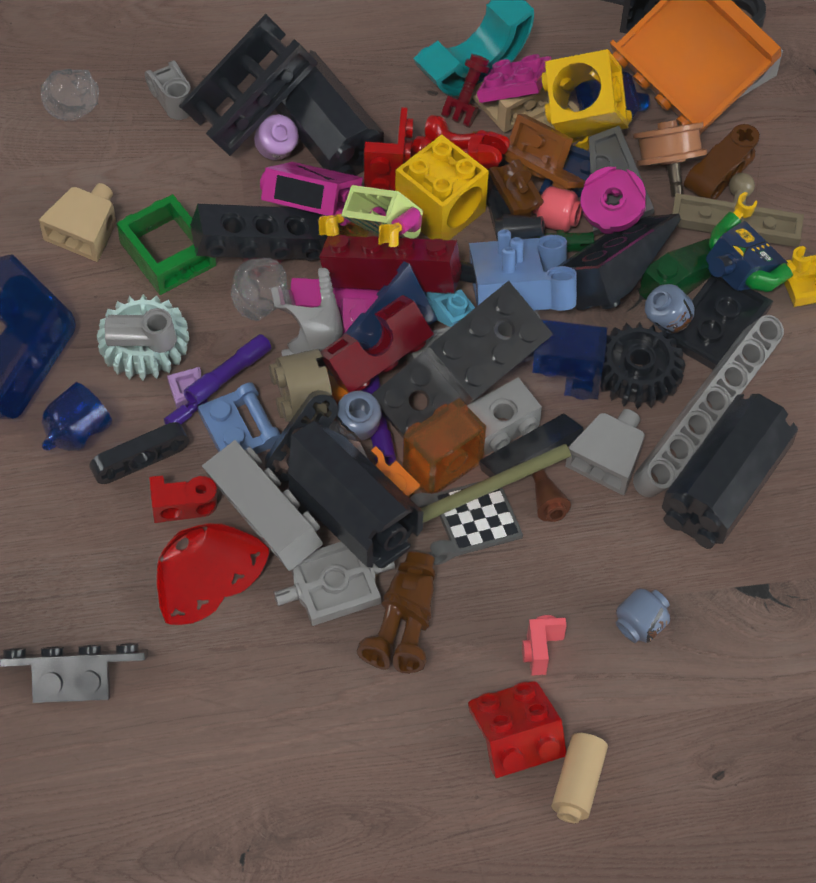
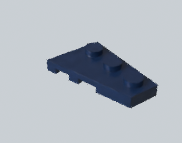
(368, 328)

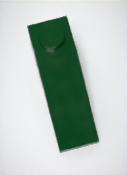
(680, 267)

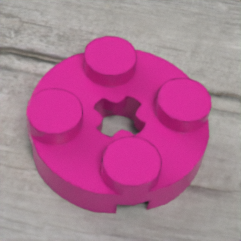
(618, 182)

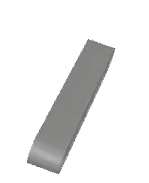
(698, 412)

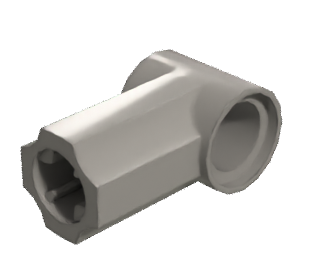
(140, 330)

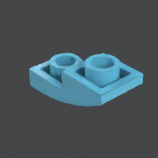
(449, 306)

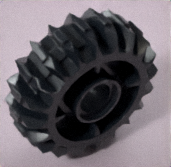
(660, 369)

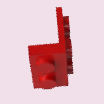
(384, 158)
(518, 728)

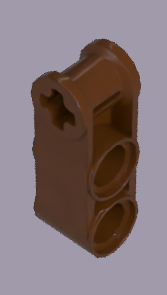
(722, 162)

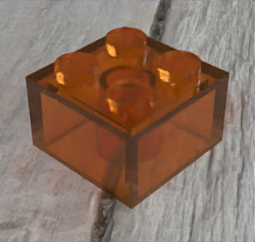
(444, 446)

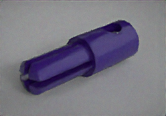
(182, 413)

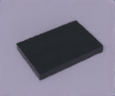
(719, 320)

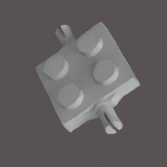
(332, 584)

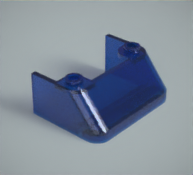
(33, 335)

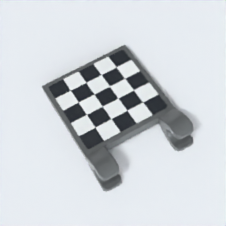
(473, 525)

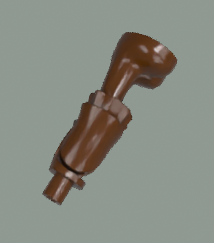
(406, 599)

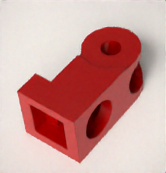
(182, 499)

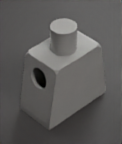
(608, 450)

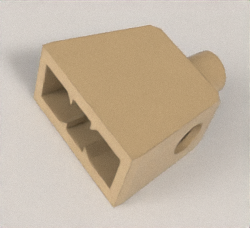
(81, 221)

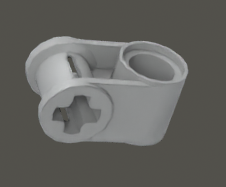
(169, 88)

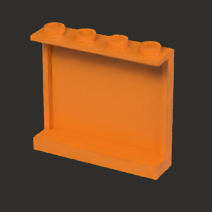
(696, 56)

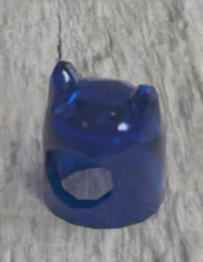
(73, 419)

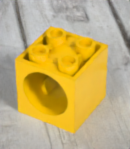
(567, 73)
(445, 186)

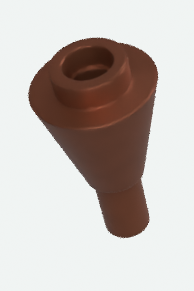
(550, 501)

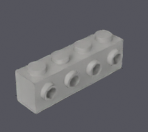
(263, 505)

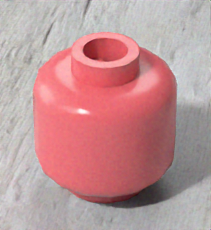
(560, 209)

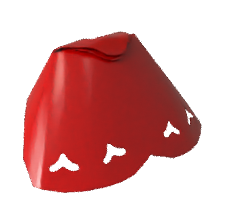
(206, 570)

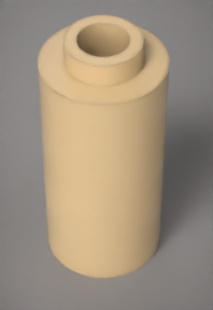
(579, 777)

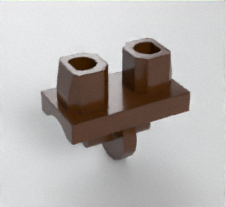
(516, 188)

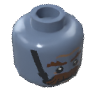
(669, 308)
(358, 415)
(643, 615)

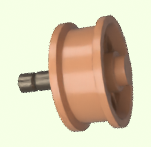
(669, 147)

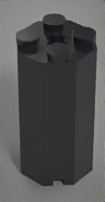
(330, 120)
(728, 469)

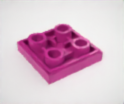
(513, 78)

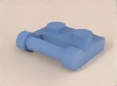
(227, 425)

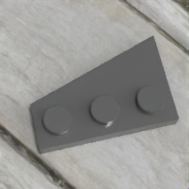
(611, 150)

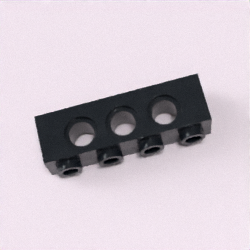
(256, 232)

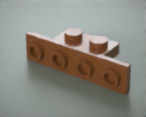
(542, 151)

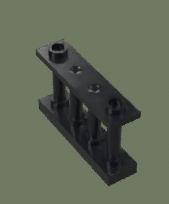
(261, 97)

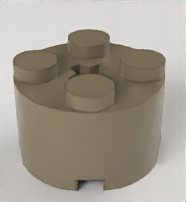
(296, 378)

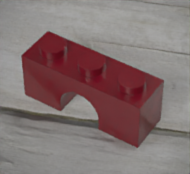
(402, 332)

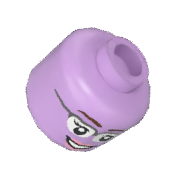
(276, 137)

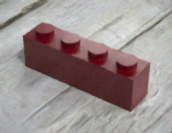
(365, 264)

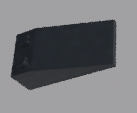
(618, 260)

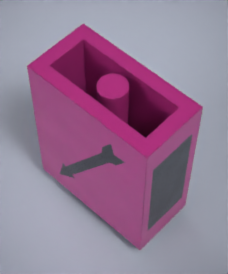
(307, 187)

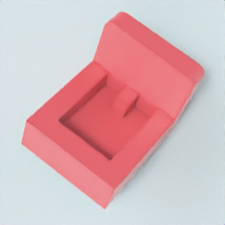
(535, 648)

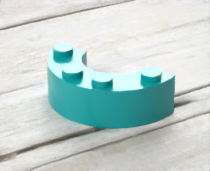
(497, 38)

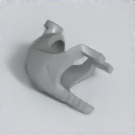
(319, 324)

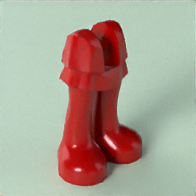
(481, 146)

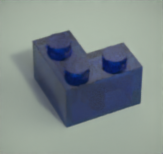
(575, 353)

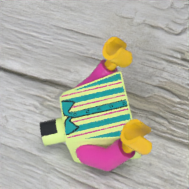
(378, 211)

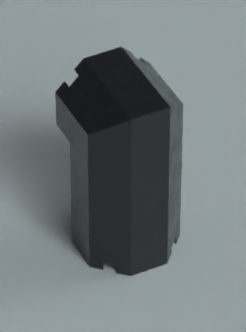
(351, 496)

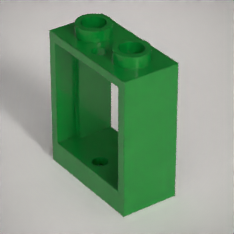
(174, 269)

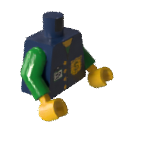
(746, 257)

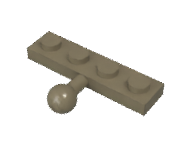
(705, 213)

